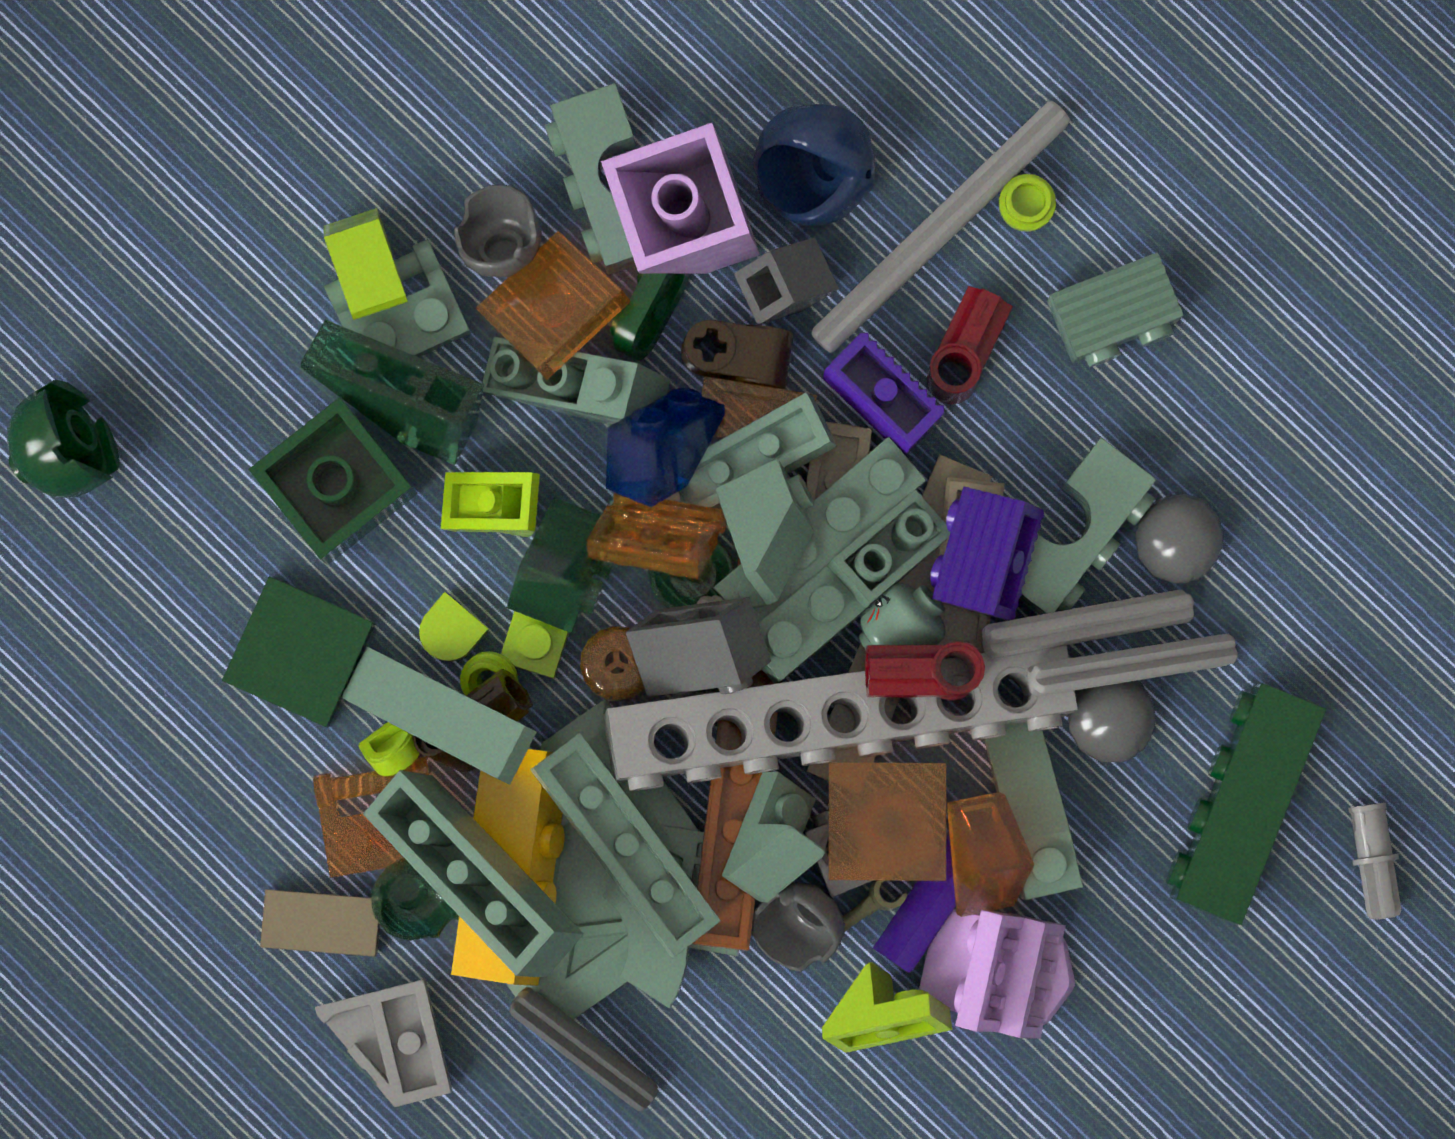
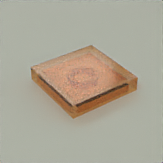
(553, 305)
(887, 821)

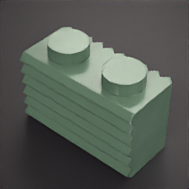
(1115, 310)

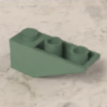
(583, 387)

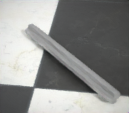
(940, 226)

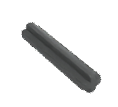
(583, 1049)

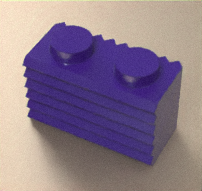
(883, 393)
(986, 553)

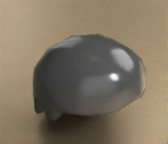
(498, 231)
(1179, 538)
(1113, 721)
(798, 926)

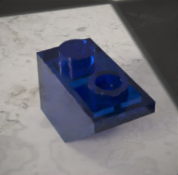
(661, 445)

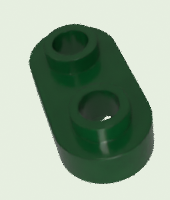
(645, 317)

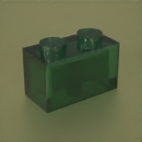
(555, 574)

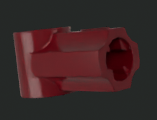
(968, 342)
(917, 671)

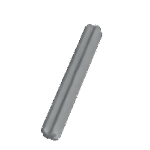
(1087, 623)
(1131, 664)

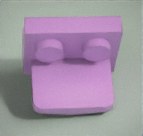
(999, 971)

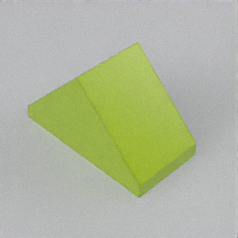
(364, 263)

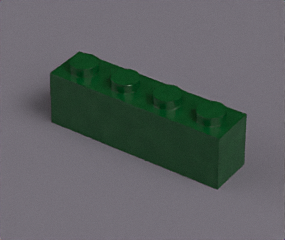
(1246, 802)

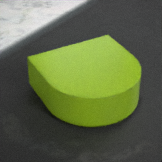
(450, 630)
(389, 750)

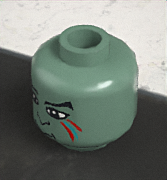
(903, 618)

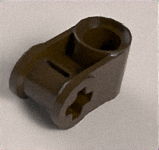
(749, 353)

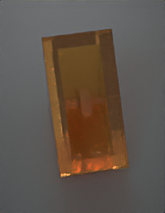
(986, 854)

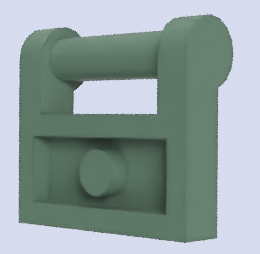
(422, 323)

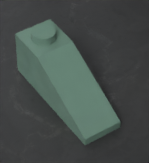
(1026, 777)

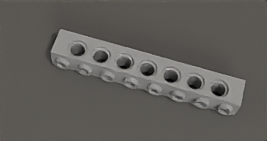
(633, 727)

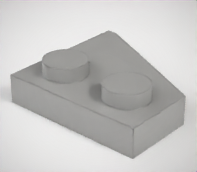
(394, 1040)

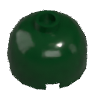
(57, 443)

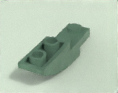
(850, 584)

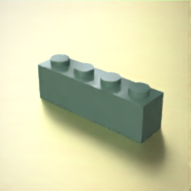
(473, 874)

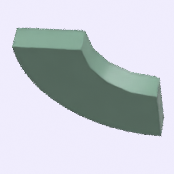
(647, 962)

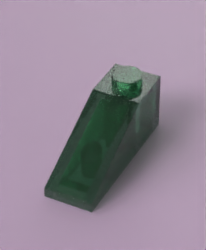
(396, 390)

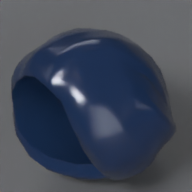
(814, 163)

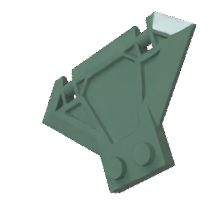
(598, 958)

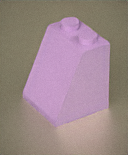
(681, 205)

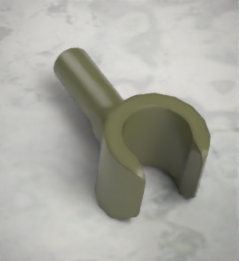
(870, 905)

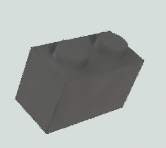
(699, 648)

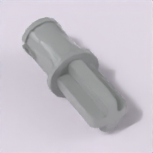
(1375, 861)

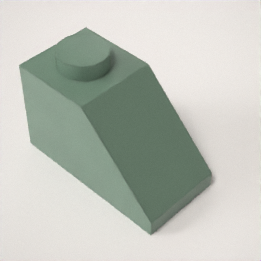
(768, 525)

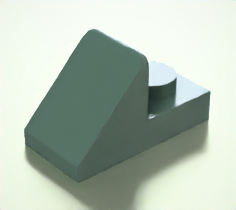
(771, 839)

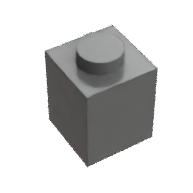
(786, 281)

